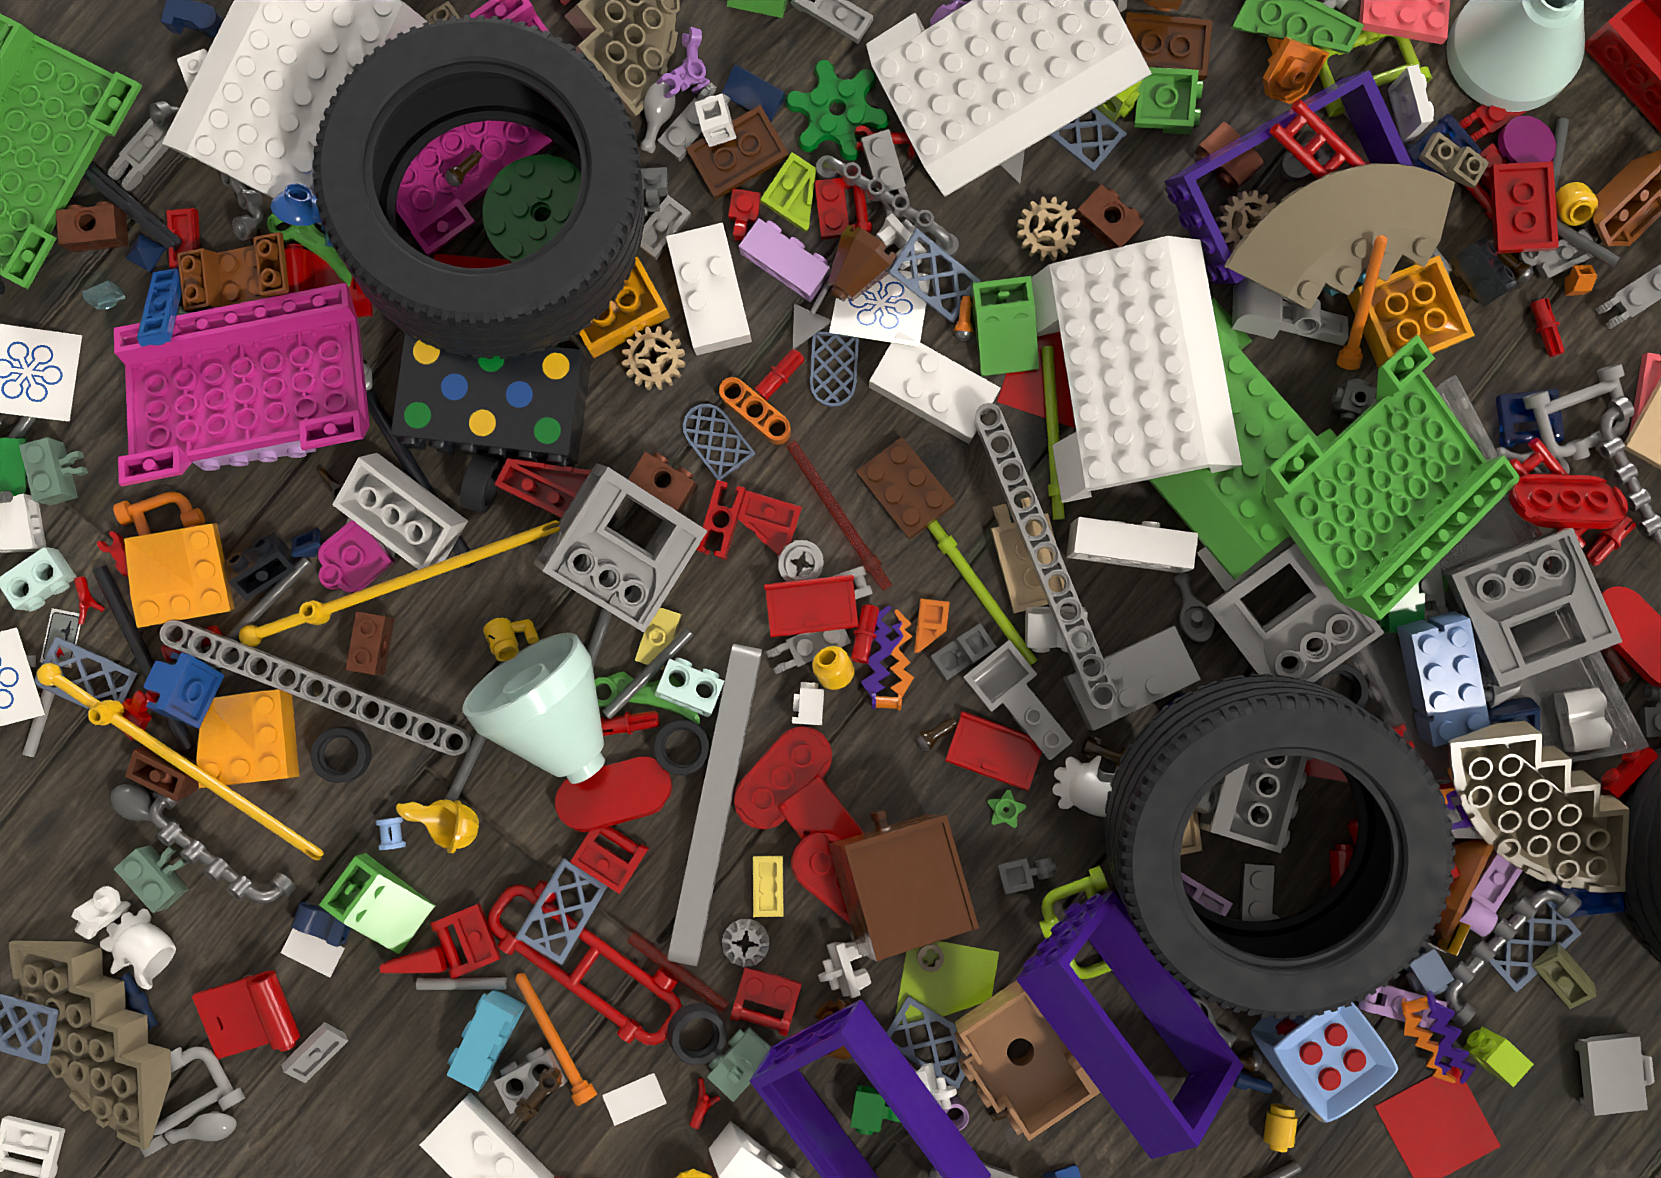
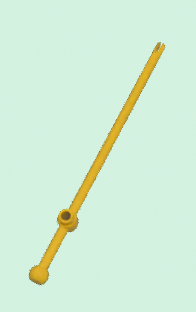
(319, 613)
(111, 713)

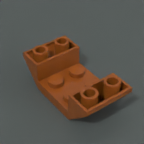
(233, 275)

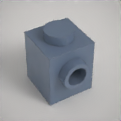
(1428, 972)

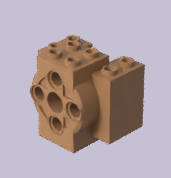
(1034, 1088)

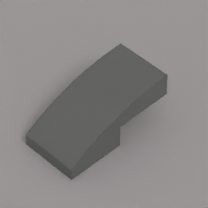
(962, 652)

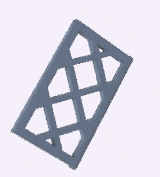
(1076, 148)
(913, 283)
(79, 654)
(586, 909)
(1530, 971)
(44, 1034)
(908, 1051)

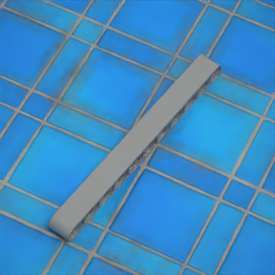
(1045, 540)
(302, 686)
(715, 805)

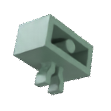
(50, 470)
(152, 877)
(736, 1067)

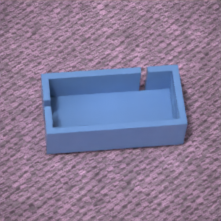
(1443, 677)

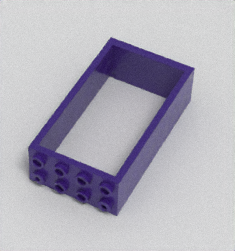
(1371, 125)
(1100, 1048)
(892, 1076)

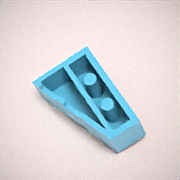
(484, 1039)

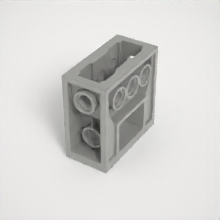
(648, 570)
(1564, 586)
(1295, 626)

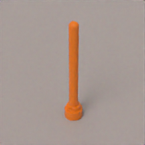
(1351, 356)
(580, 1088)

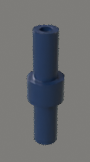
(138, 1000)
(1246, 1081)

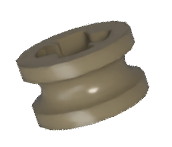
(938, 962)

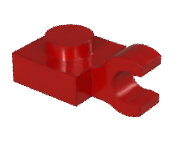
(743, 210)
(117, 551)
(136, 710)

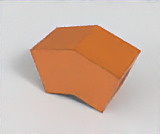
(1580, 280)

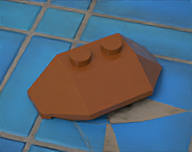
(1630, 201)
(1470, 859)

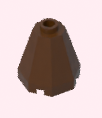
(858, 264)

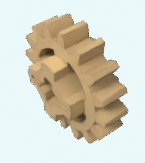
(1237, 215)
(1053, 239)
(642, 359)

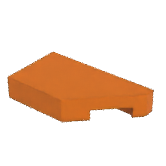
(931, 622)

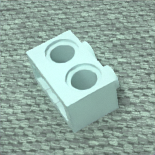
(34, 573)
(686, 695)

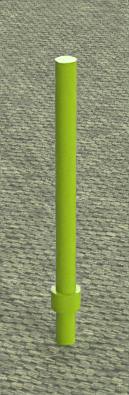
(1052, 429)
(948, 546)

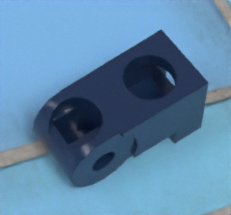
(191, 15)
(320, 923)

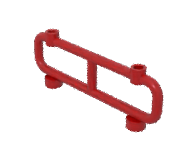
(660, 984)

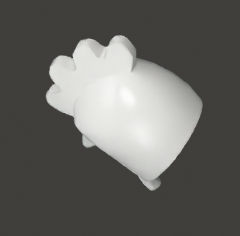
(1083, 786)
(140, 945)

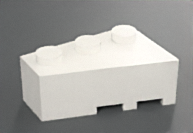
(740, 1156)

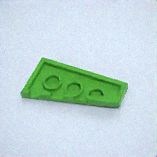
(1299, 20)

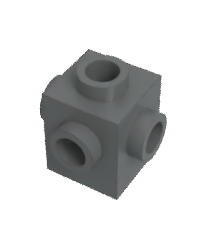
(1344, 399)

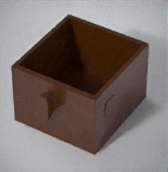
(903, 885)

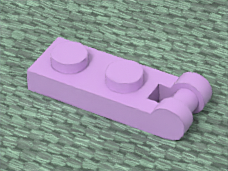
(1391, 1004)

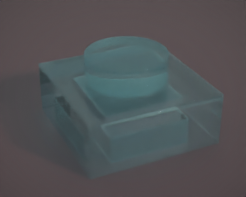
(103, 295)

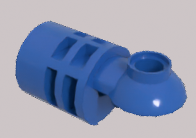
(298, 207)

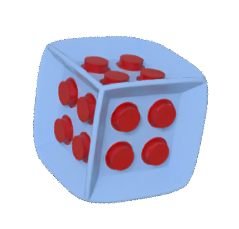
(1327, 1059)

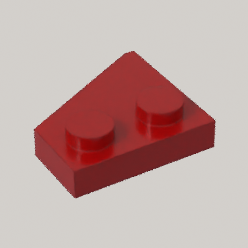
(770, 519)

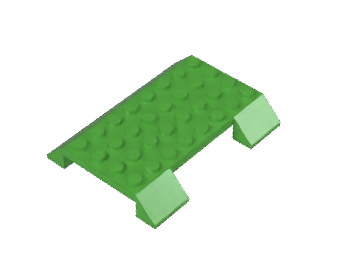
(50, 129)
(1387, 490)
(1231, 504)

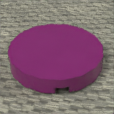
(1526, 140)

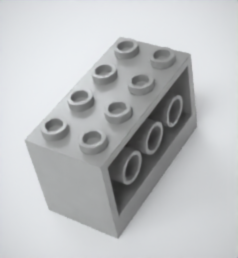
(1272, 803)

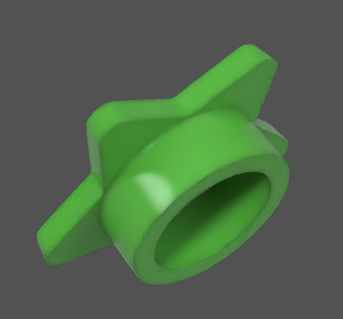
(1006, 801)

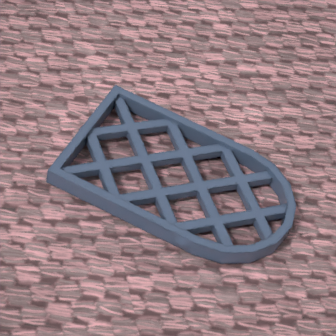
(833, 375)
(739, 437)

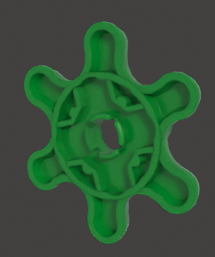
(829, 127)

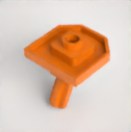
(1292, 69)

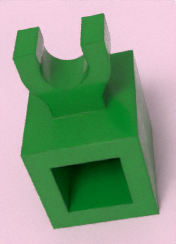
(869, 1110)

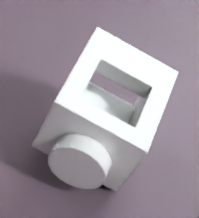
(715, 120)
(809, 704)

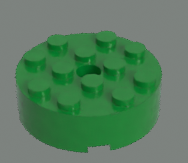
(518, 198)

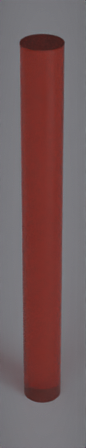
(678, 972)

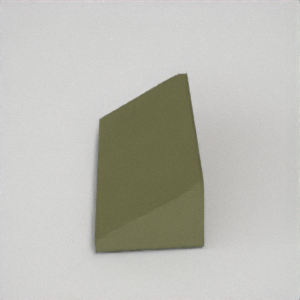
(1565, 976)

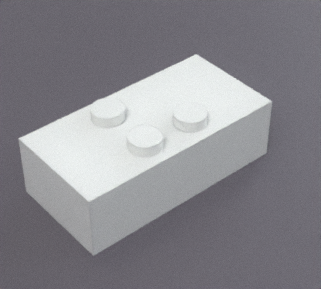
(708, 289)
(933, 387)
(399, 511)
(1132, 545)
(480, 1146)

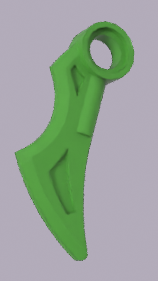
(313, 240)
(645, 695)

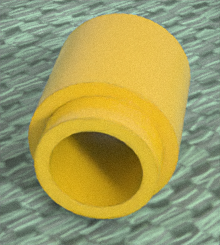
(1280, 1127)

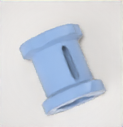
(386, 842)

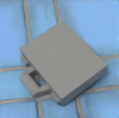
(1614, 1074)

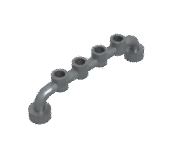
(829, 168)
(243, 226)
(1626, 472)
(216, 867)
(1503, 931)

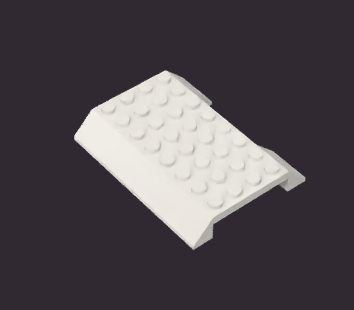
(1001, 78)
(272, 79)
(1137, 365)

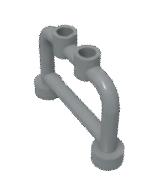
(1543, 406)
(223, 1094)

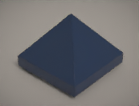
(145, 253)
(306, 544)

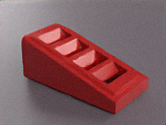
(424, 961)

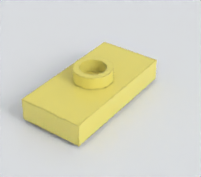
(658, 635)
(768, 886)

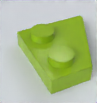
(792, 192)

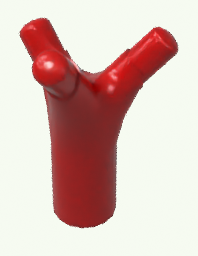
(85, 599)
(702, 1106)

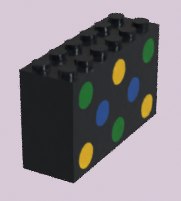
(492, 406)

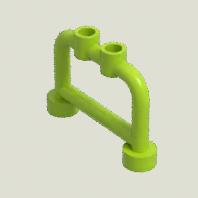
(1365, 37)
(1091, 885)

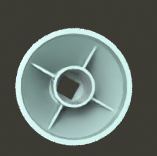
(1516, 50)
(543, 708)

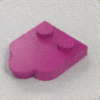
(352, 559)

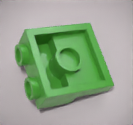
(1169, 100)

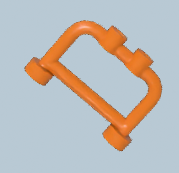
(134, 513)

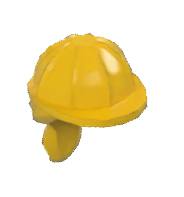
(448, 822)

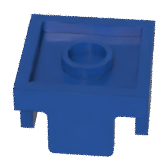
(183, 688)

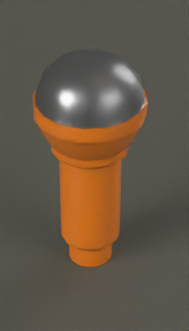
(963, 329)

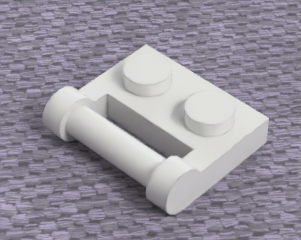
(32, 1140)

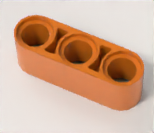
(748, 398)

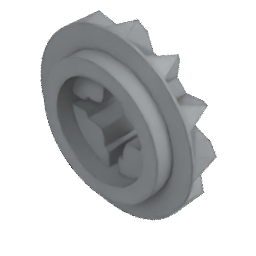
(794, 550)
(756, 934)

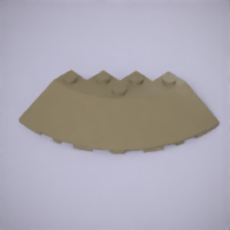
(627, 42)
(1329, 228)
(1539, 809)
(96, 1041)

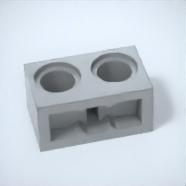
(528, 1074)

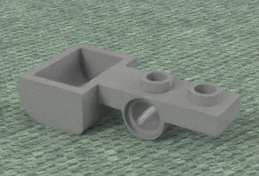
(1265, 313)
(1003, 680)

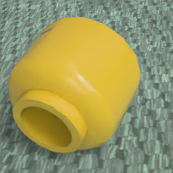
(1575, 203)
(833, 667)

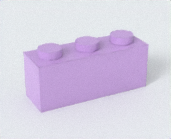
(785, 259)

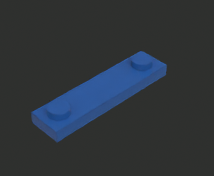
(160, 308)

